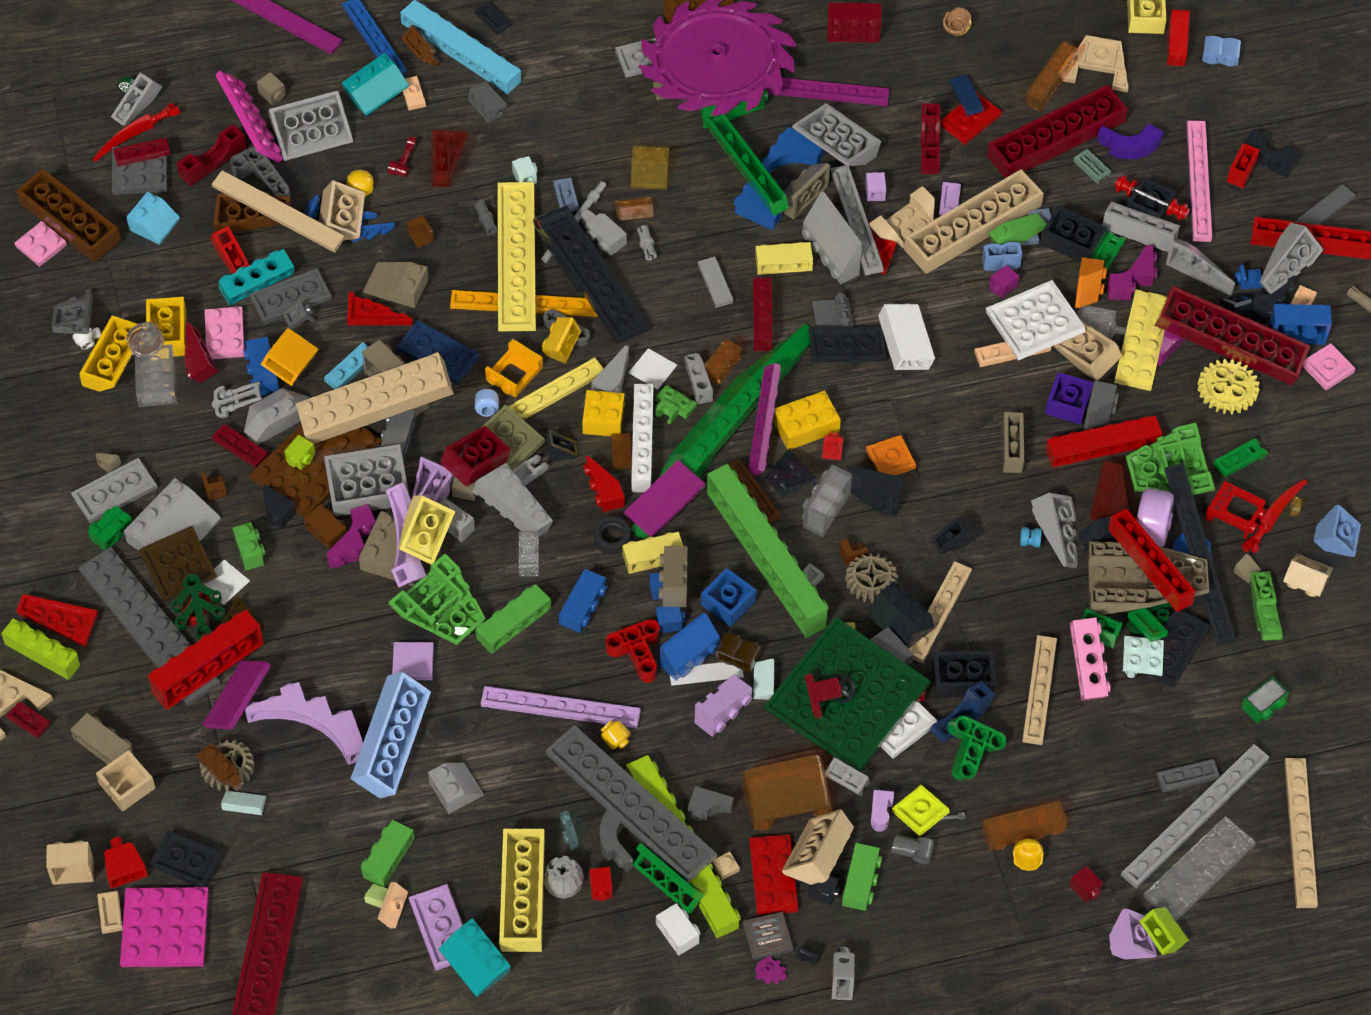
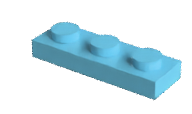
(347, 369)

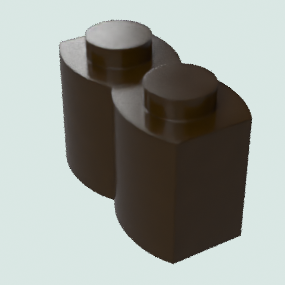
(738, 652)

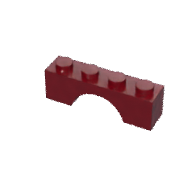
(930, 138)
(228, 144)
(762, 314)

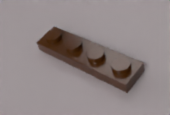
(755, 491)

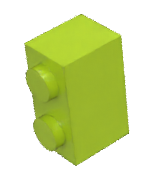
(1163, 930)

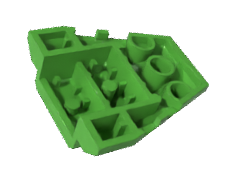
(1179, 447)
(441, 603)

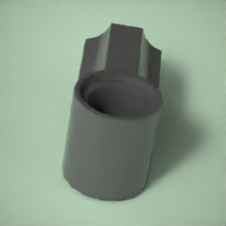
(918, 849)

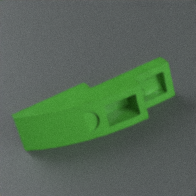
(1265, 606)

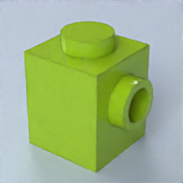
(300, 452)

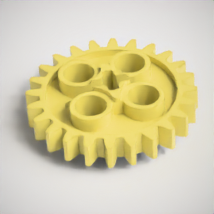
(1228, 386)

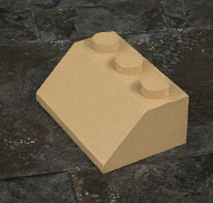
(342, 209)

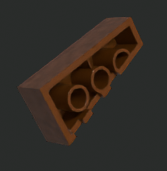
(240, 216)

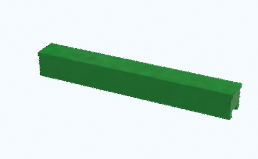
(748, 164)

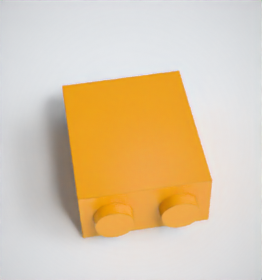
(289, 356)

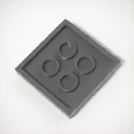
(140, 176)

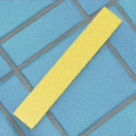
(557, 389)

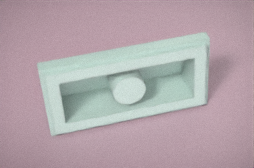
(764, 679)
(243, 802)

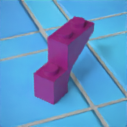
(1141, 273)
(351, 544)

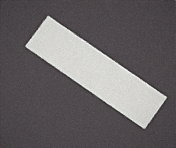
(709, 672)

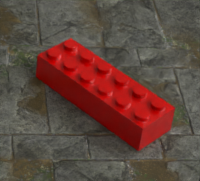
(205, 659)

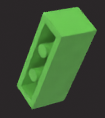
(387, 853)
(861, 877)

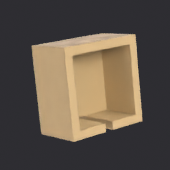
(125, 780)
(70, 862)

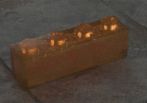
(1051, 76)
(1028, 823)

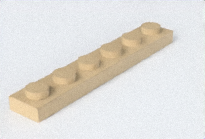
(942, 607)
(1039, 690)

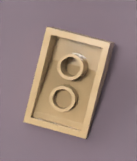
(1090, 352)

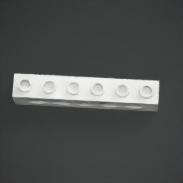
(642, 437)

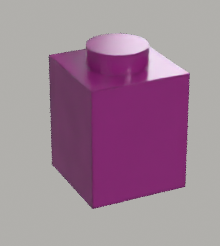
(1003, 281)

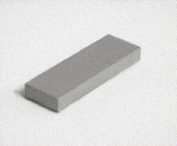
(715, 282)

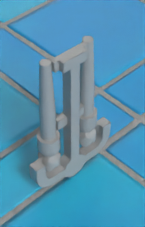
(234, 396)

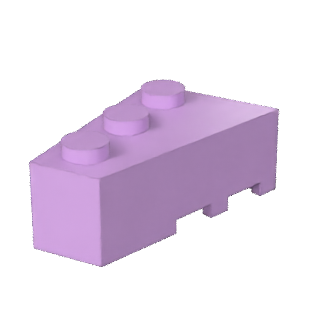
(432, 481)
(722, 705)

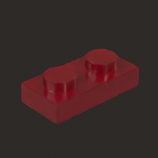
(28, 720)

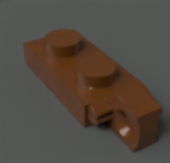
(420, 46)
(219, 766)

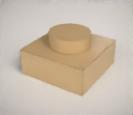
(725, 865)

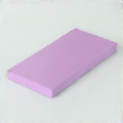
(436, 920)

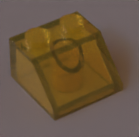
(649, 167)

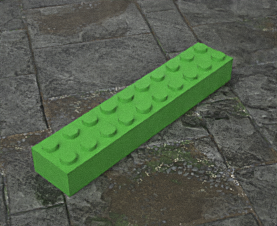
(767, 550)

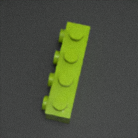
(41, 649)

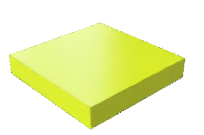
(920, 810)

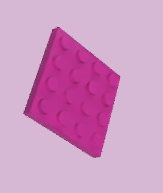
(164, 927)

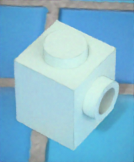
(524, 170)

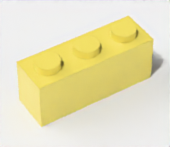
(784, 258)
(646, 553)

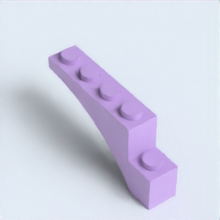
(407, 567)

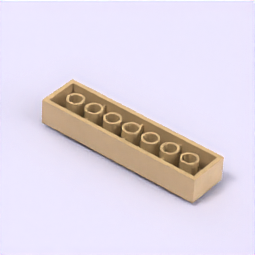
(972, 221)
(374, 398)

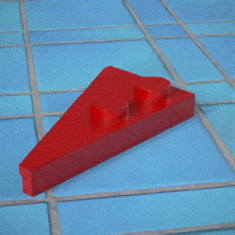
(370, 313)

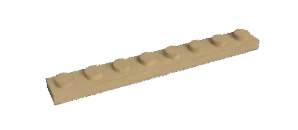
(1300, 833)

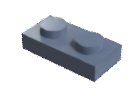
(566, 194)

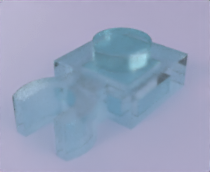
(569, 834)

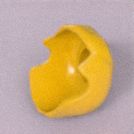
(361, 180)
(1028, 854)

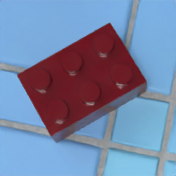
(854, 22)
(475, 455)

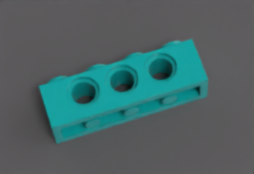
(234, 293)

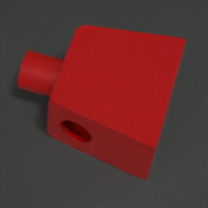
(123, 863)

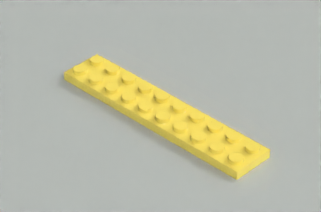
(516, 257)

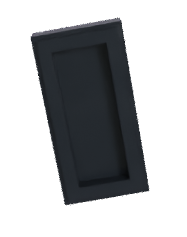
(492, 18)

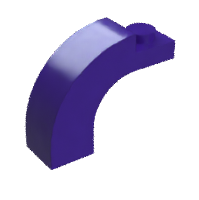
(1133, 146)

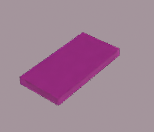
(664, 499)
(236, 694)

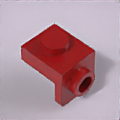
(832, 446)

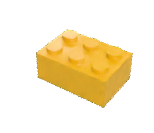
(170, 317)
(806, 420)

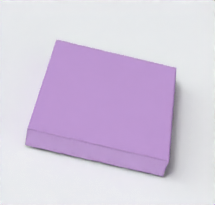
(414, 659)

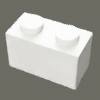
(678, 929)

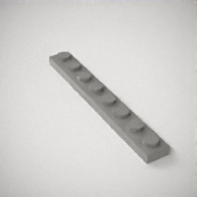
(856, 218)

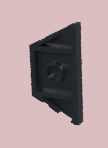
(789, 474)

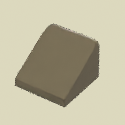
(108, 461)
(1246, 566)

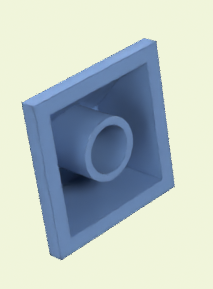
(1338, 532)

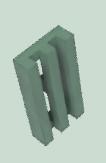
(1089, 168)

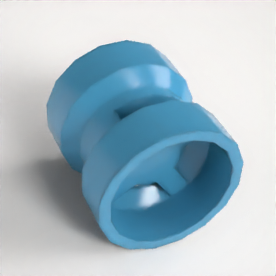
(1035, 538)

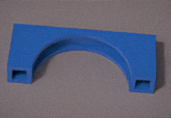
(790, 149)

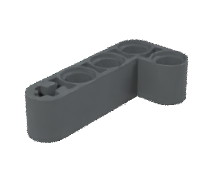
(254, 162)

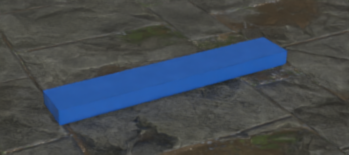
(371, 32)

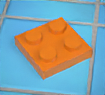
(891, 456)

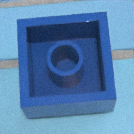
(728, 597)

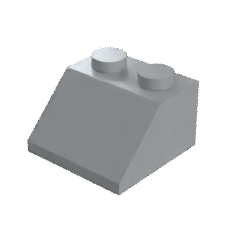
(454, 785)

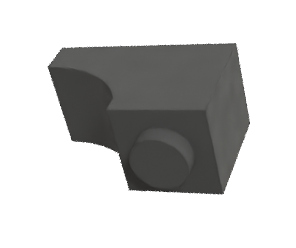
(706, 803)

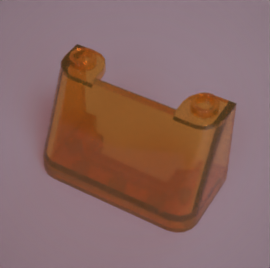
(786, 790)

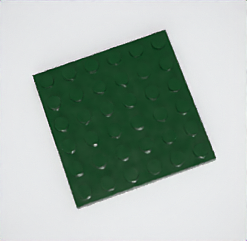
(881, 696)

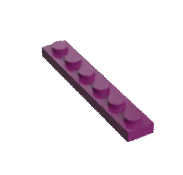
(764, 418)

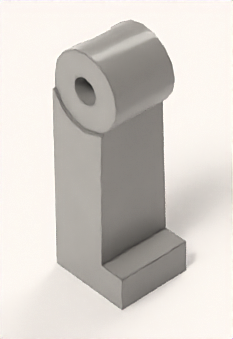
(699, 379)

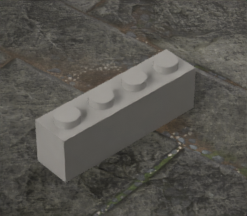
(1140, 226)

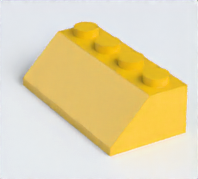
(108, 356)

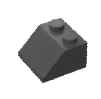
(1101, 404)

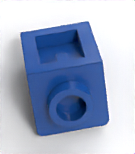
(1248, 278)

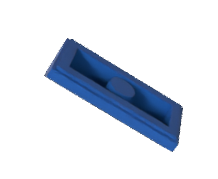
(313, 207)

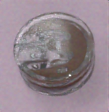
(145, 339)

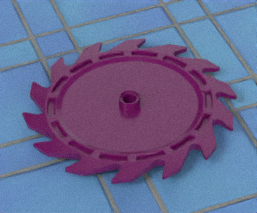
(717, 56)

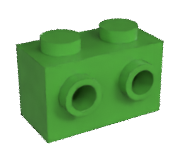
(248, 546)

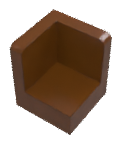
(420, 231)
(214, 487)
(850, 552)

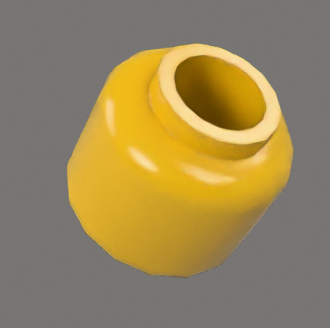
(615, 734)

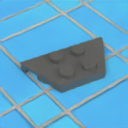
(73, 315)

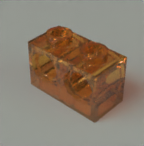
(723, 361)

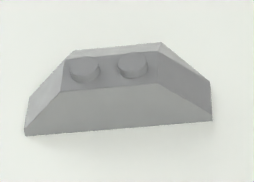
(272, 415)

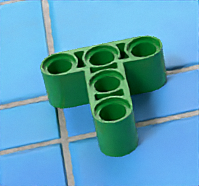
(977, 745)

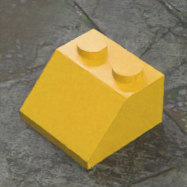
(561, 339)

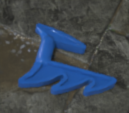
(371, 231)

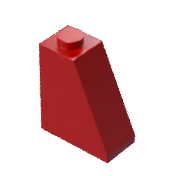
(1177, 37)

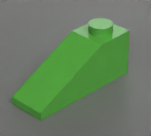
(1017, 230)

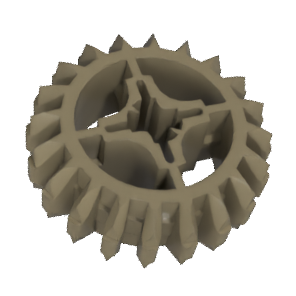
(860, 581)
(232, 752)

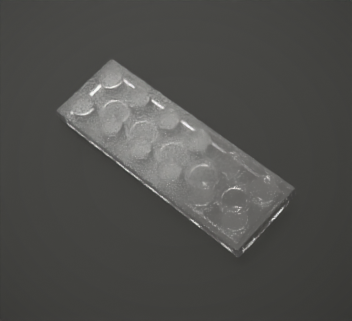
(1200, 868)

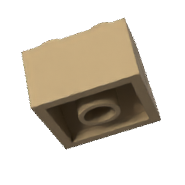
(1307, 575)

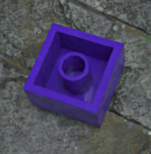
(1069, 398)

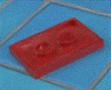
(968, 127)

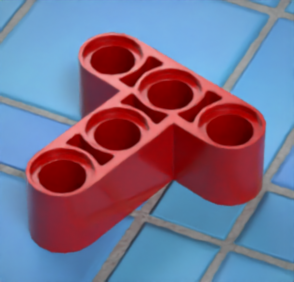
(636, 646)

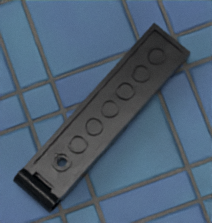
(590, 273)

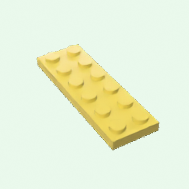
(1141, 342)

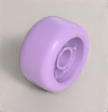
(1156, 514)

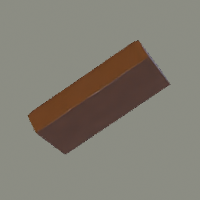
(621, 451)

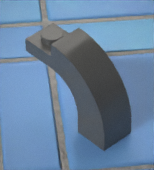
(610, 846)

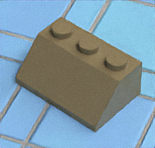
(806, 188)

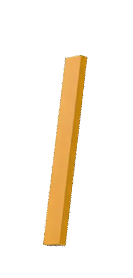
(489, 302)

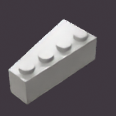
(513, 500)

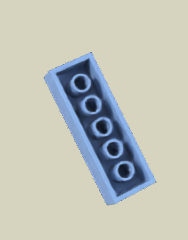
(390, 735)

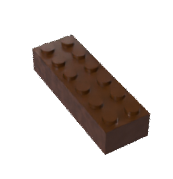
(68, 215)

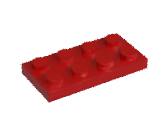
(772, 888)

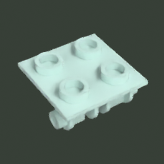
(1142, 656)

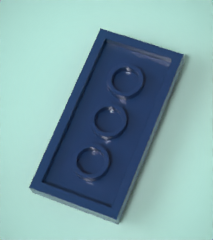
(425, 341)

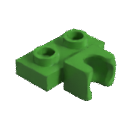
(673, 404)

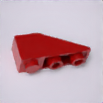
(607, 488)

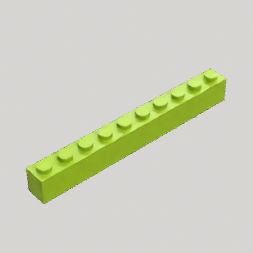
(715, 902)

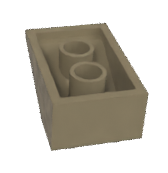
(398, 282)

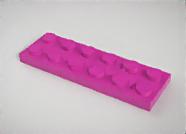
(249, 116)

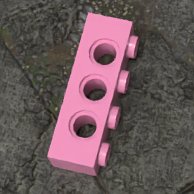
(1088, 689)

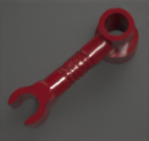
(400, 167)

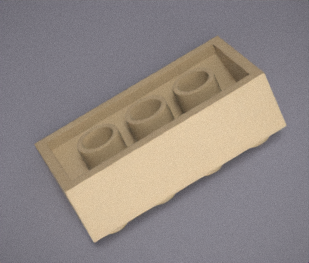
(819, 848)

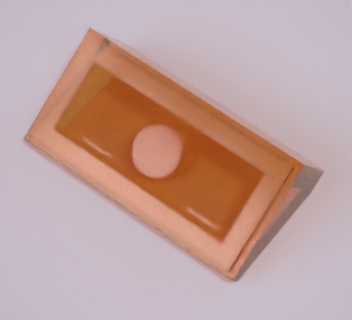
(634, 209)

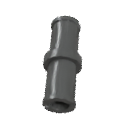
(485, 217)

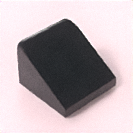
(808, 955)

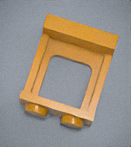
(520, 357)

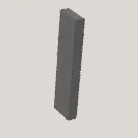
(1328, 206)

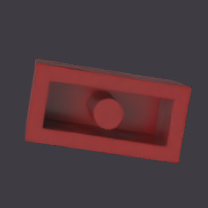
(1243, 165)

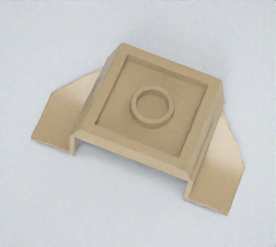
(908, 219)

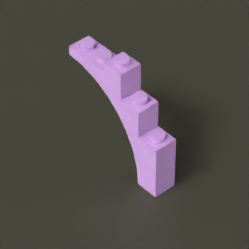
(316, 713)

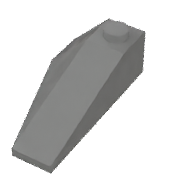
(1291, 254)
(1192, 262)
(1056, 517)

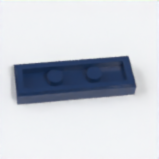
(966, 95)

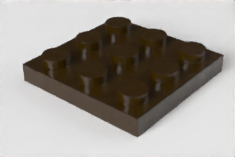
(175, 558)

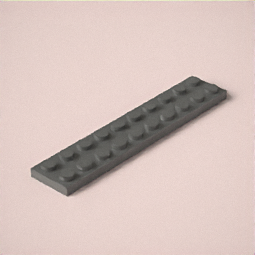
(138, 612)
(631, 804)

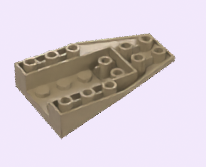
(1120, 584)

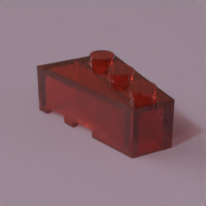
(445, 154)
(1110, 492)

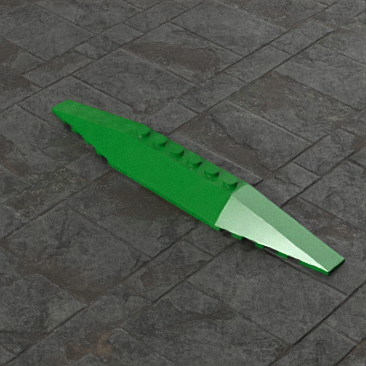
(731, 409)

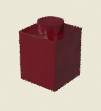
(1086, 885)

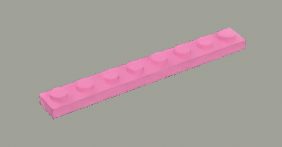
(1199, 181)

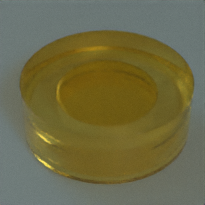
(1295, 506)

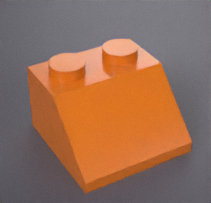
(1089, 282)

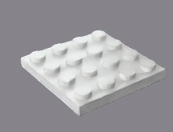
(1035, 320)

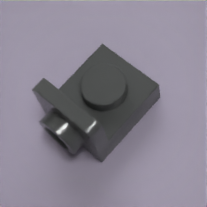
(298, 314)

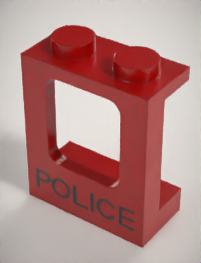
(1223, 499)

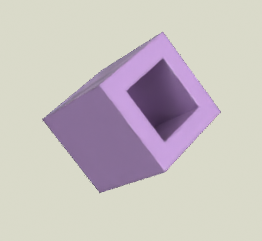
(875, 186)

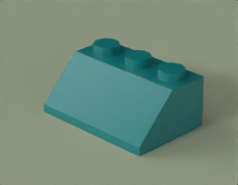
(375, 84)
(474, 958)

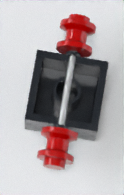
(1151, 198)

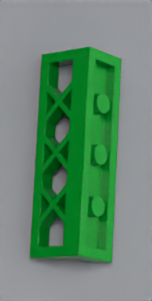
(669, 872)

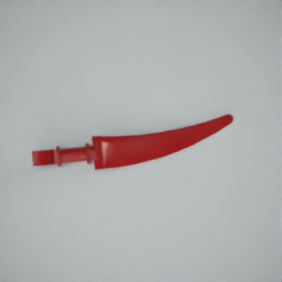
(136, 127)
(1271, 516)

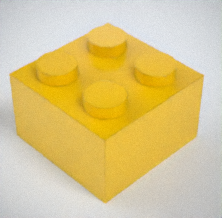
(603, 413)

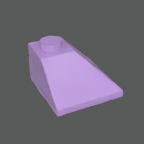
(1129, 937)

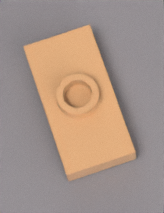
(413, 94)
(392, 905)

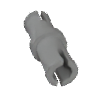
(646, 243)

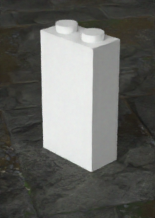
(906, 337)

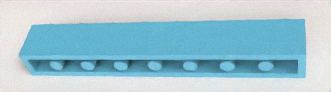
(462, 47)

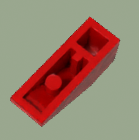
(229, 250)

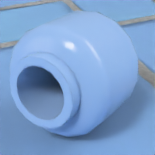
(486, 402)

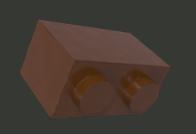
(324, 526)

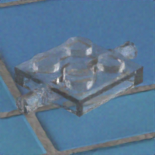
(1101, 320)

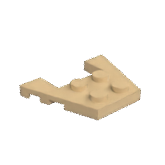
(1101, 56)
(15, 690)

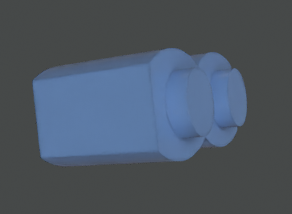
(1221, 50)
(997, 256)

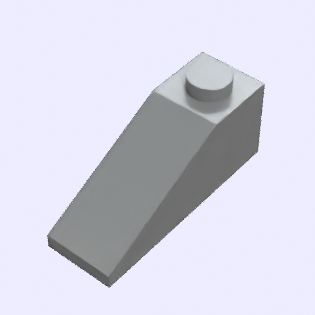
(136, 99)
(613, 374)

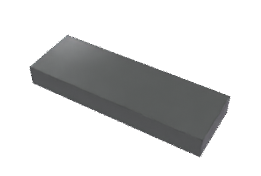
(1187, 775)

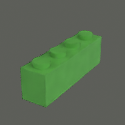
(513, 618)

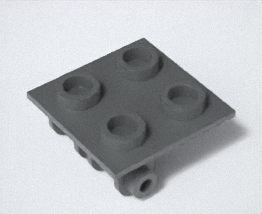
(833, 312)

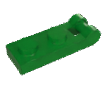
(1108, 250)
(1240, 457)

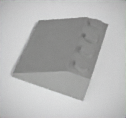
(310, 125)
(839, 136)
(833, 239)
(364, 477)
(169, 513)

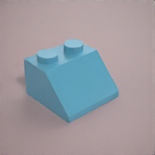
(152, 218)

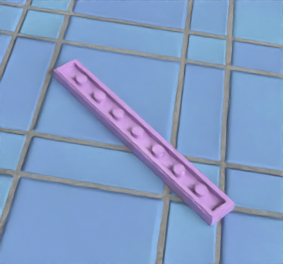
(559, 706)

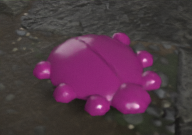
(770, 970)

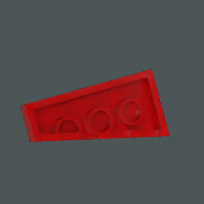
(62, 618)

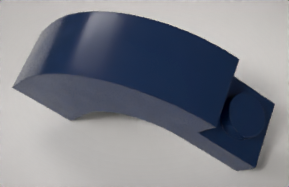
(973, 706)

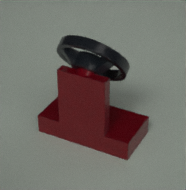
(828, 690)

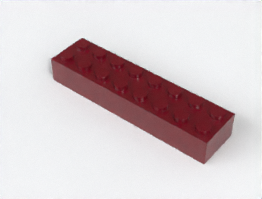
(1057, 132)
(1232, 335)

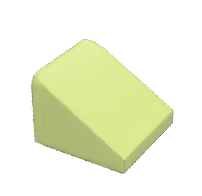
(375, 895)

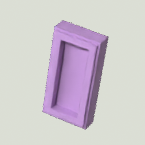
(949, 197)

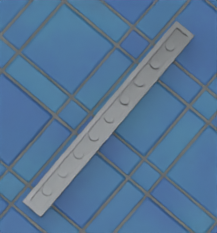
(1194, 816)

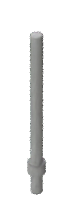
(592, 198)

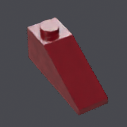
(197, 357)

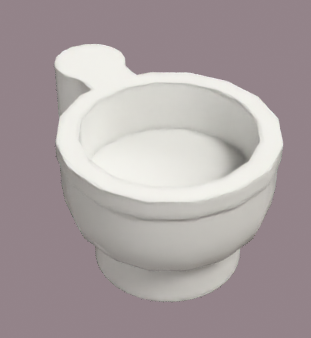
(86, 341)

